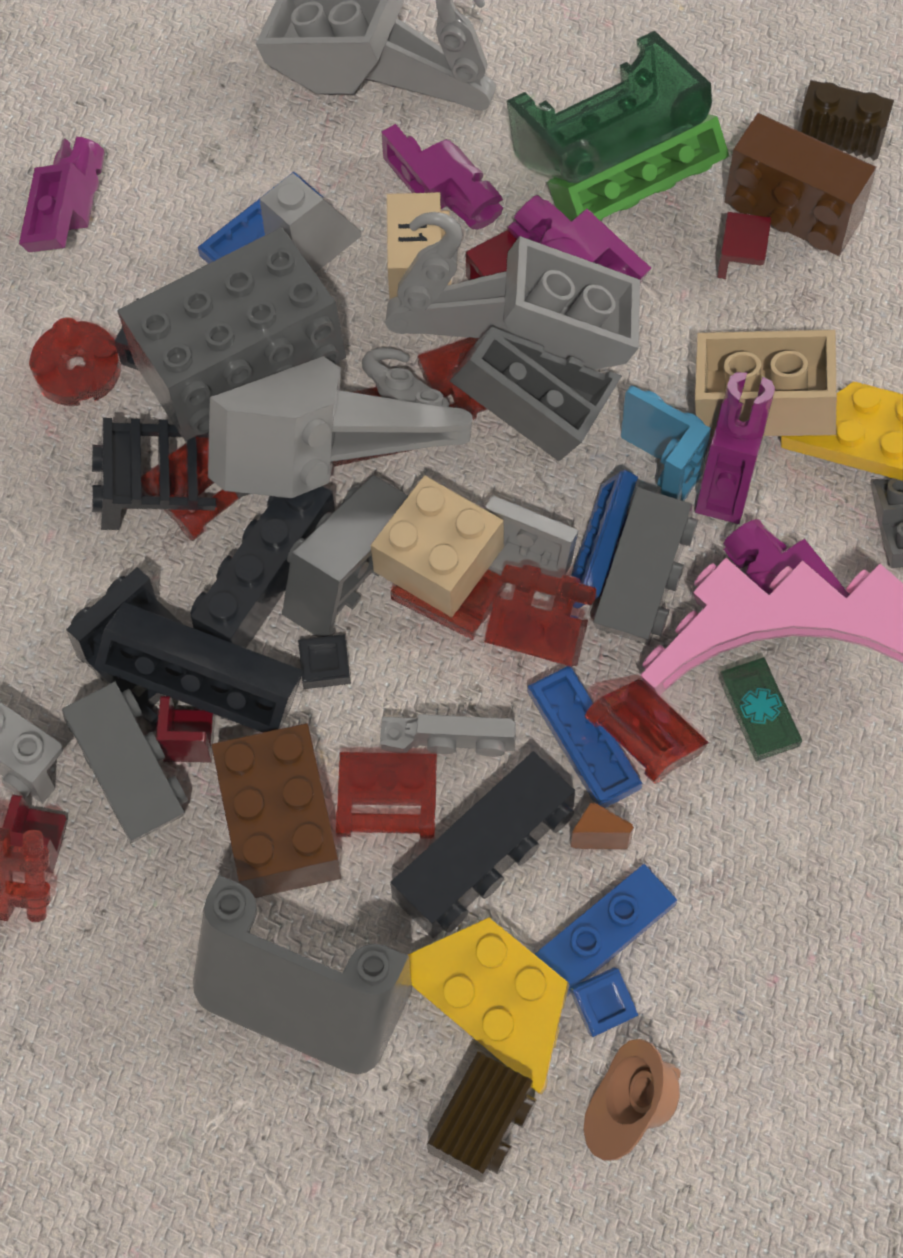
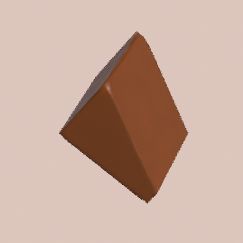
(601, 830)

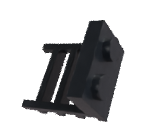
(120, 469)
(89, 624)

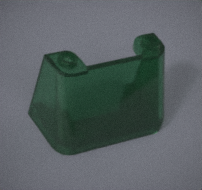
(652, 103)

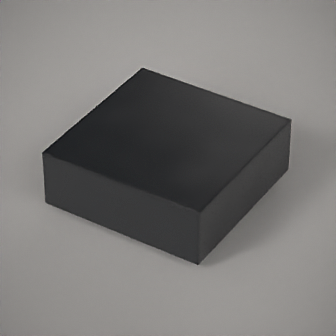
(324, 661)

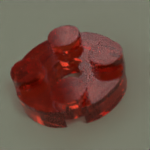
(70, 340)

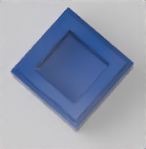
(603, 1002)

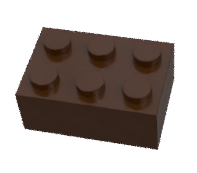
(799, 184)
(276, 811)

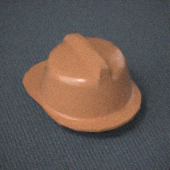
(632, 1097)

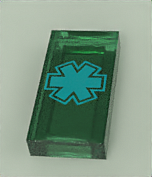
(760, 709)

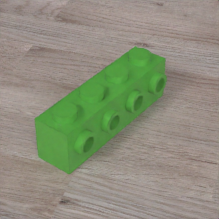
(644, 173)

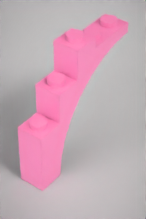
(800, 605)

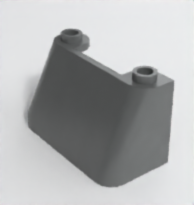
(294, 999)

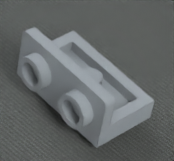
(532, 540)
(26, 756)

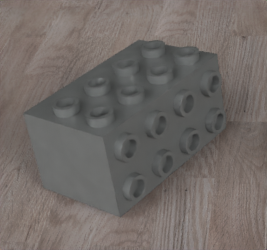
(230, 327)

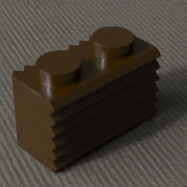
(845, 118)
(481, 1118)

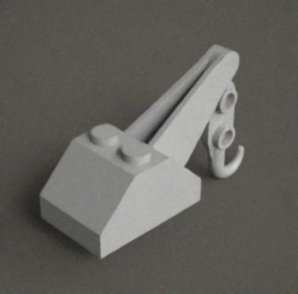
(342, 42)
(541, 297)
(292, 425)

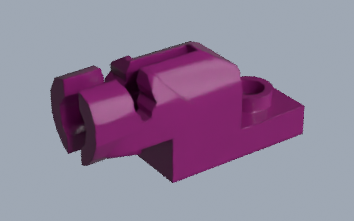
(446, 171)
(62, 195)
(583, 237)
(734, 452)
(765, 556)

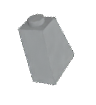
(308, 220)

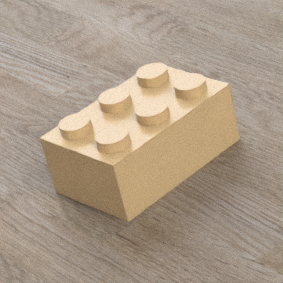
(795, 361)

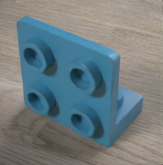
(669, 435)

